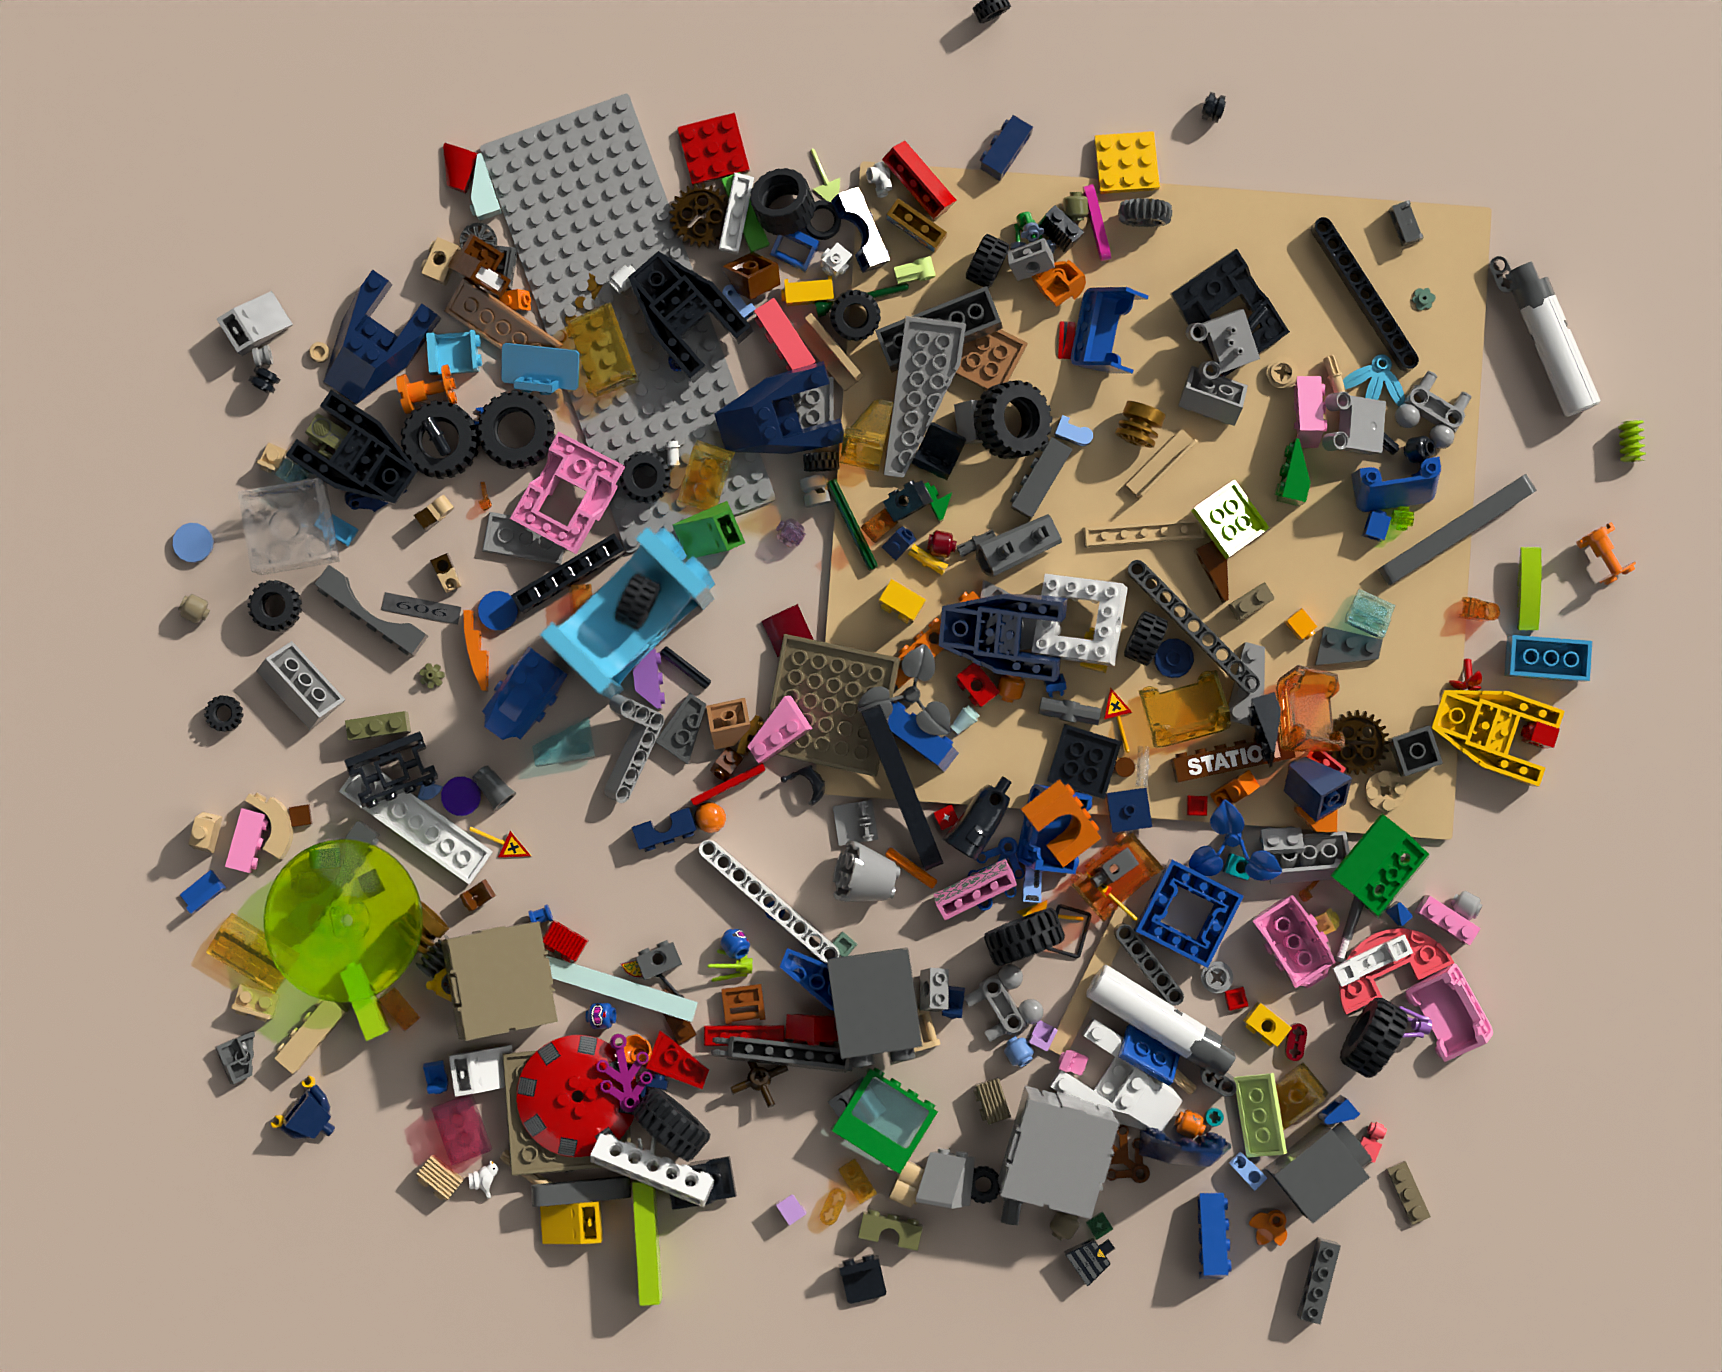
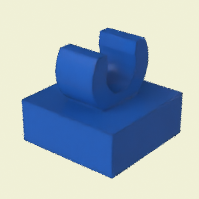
(1058, 685)

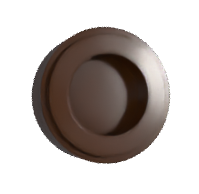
(1124, 767)

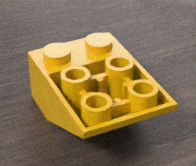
(572, 1223)

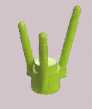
(742, 966)

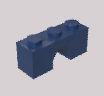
(648, 836)

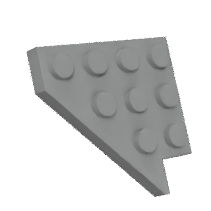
(815, 405)

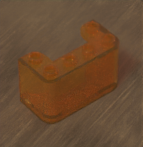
(1122, 887)

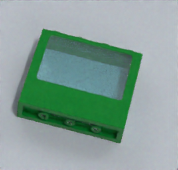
(885, 1120)

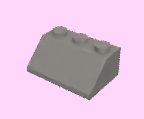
(1213, 398)

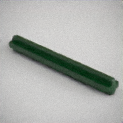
(852, 524)

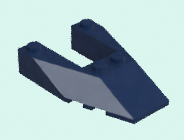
(369, 352)
(767, 417)
(990, 633)

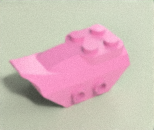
(1295, 942)

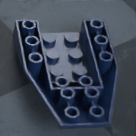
(1186, 1152)

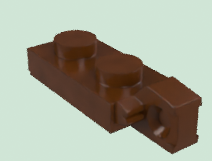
(681, 1028)

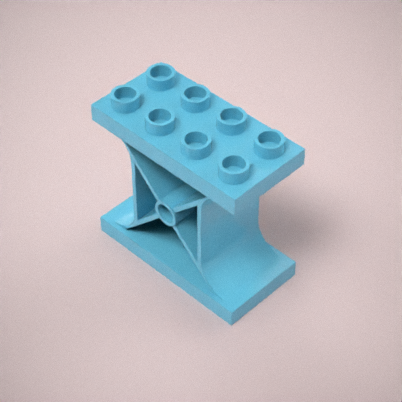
(609, 650)

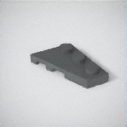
(1345, 646)

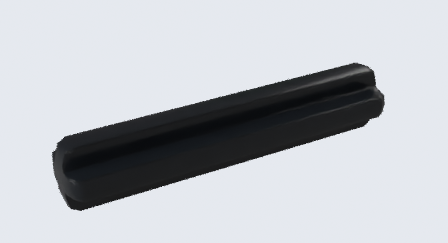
(685, 667)

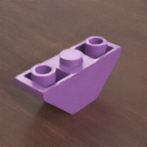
(648, 679)

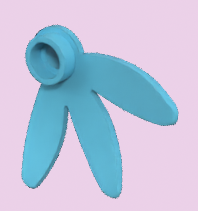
(1378, 375)

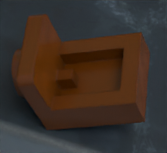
(726, 764)
(477, 895)

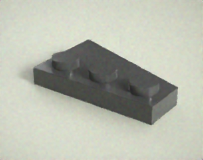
(683, 728)

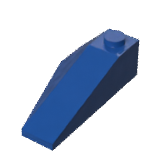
(810, 974)

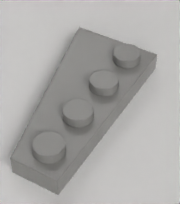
(1254, 658)

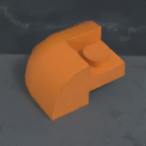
(1060, 282)

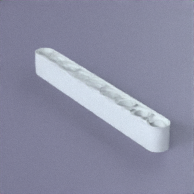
(759, 898)

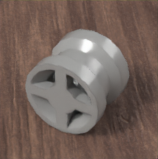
(262, 356)

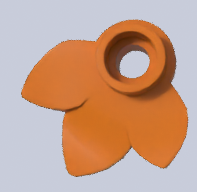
(1267, 1229)

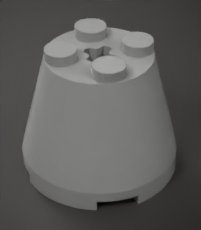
(864, 875)

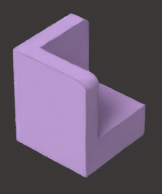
(1042, 1035)
(791, 1209)

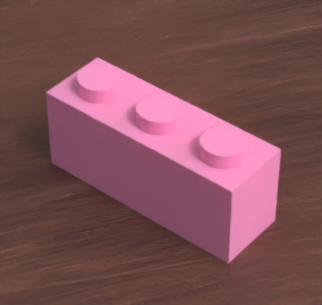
(247, 840)
(1447, 920)

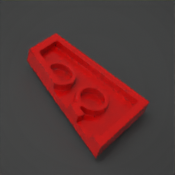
(675, 1062)

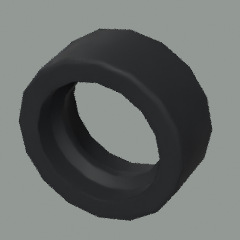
(821, 235)

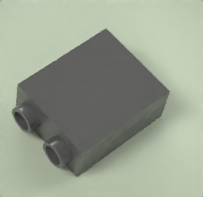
(875, 1006)

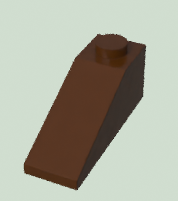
(1215, 567)

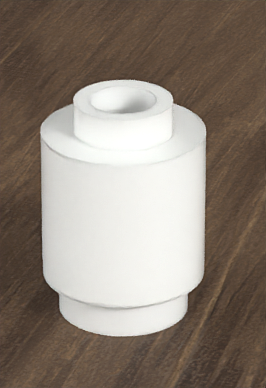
(620, 279)

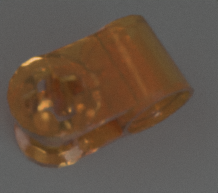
(1476, 610)

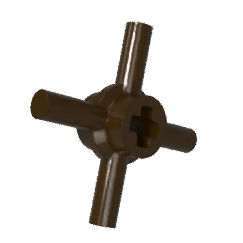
(756, 1084)

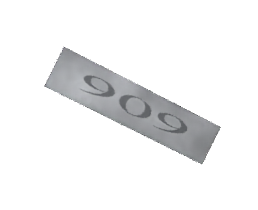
(421, 608)

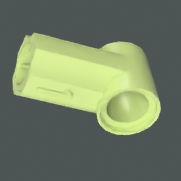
(920, 270)

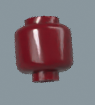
(941, 544)

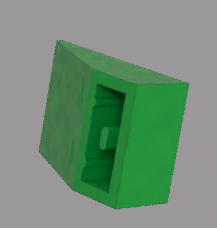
(1295, 478)

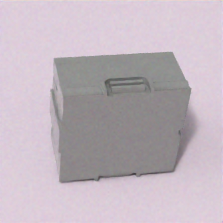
(1058, 1152)

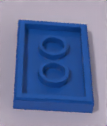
(1149, 1055)

